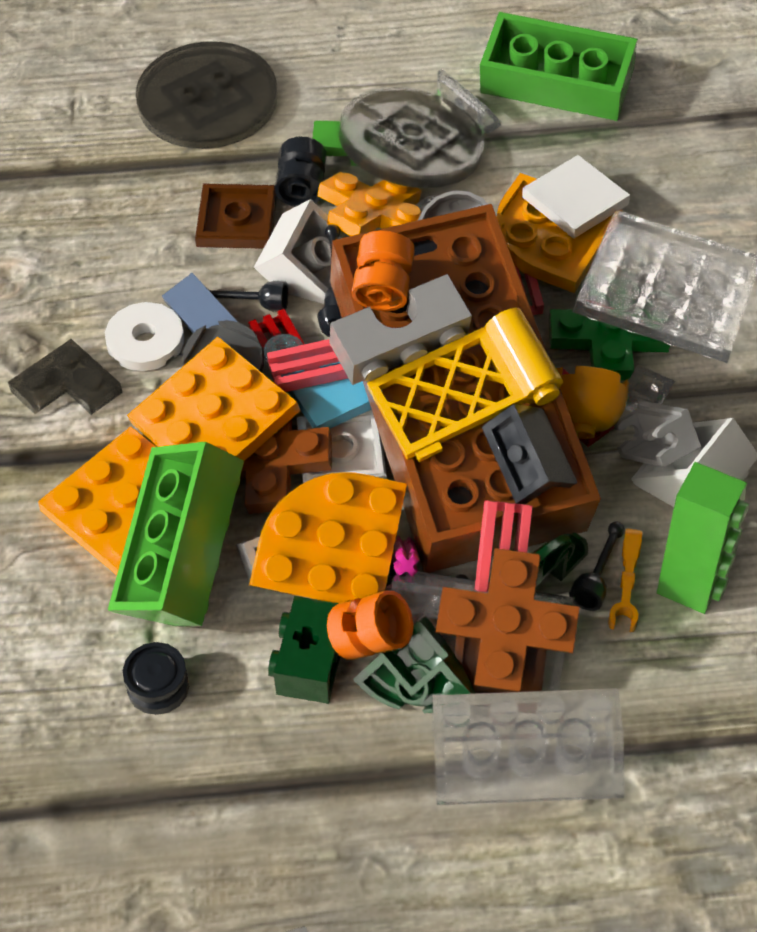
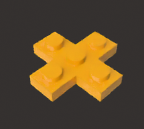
(367, 207)

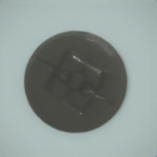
(206, 95)
(411, 137)

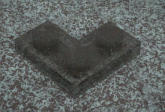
(64, 371)

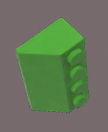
(177, 534)

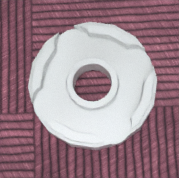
(141, 319)

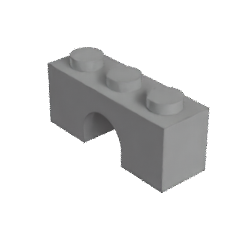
(371, 349)

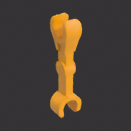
(630, 555)

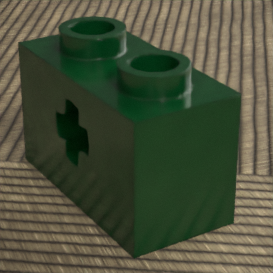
(303, 671)

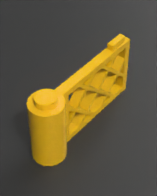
(519, 365)

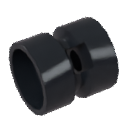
(300, 170)

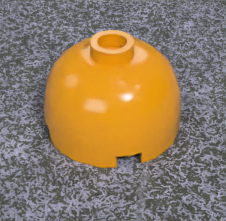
(593, 399)

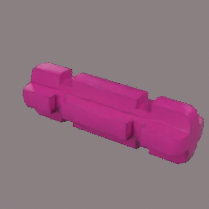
(405, 556)

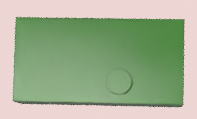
(558, 65)

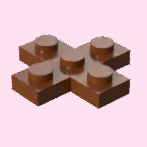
(282, 455)
(507, 620)

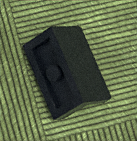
(528, 452)

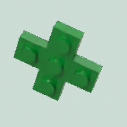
(608, 345)

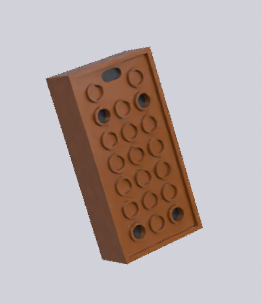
(450, 488)

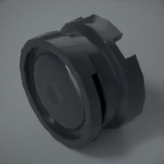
(156, 678)

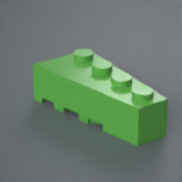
(702, 537)

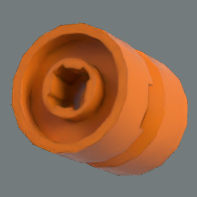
(383, 271)
(370, 625)

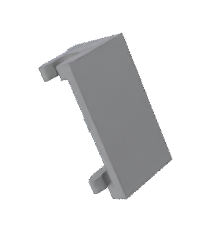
(660, 435)

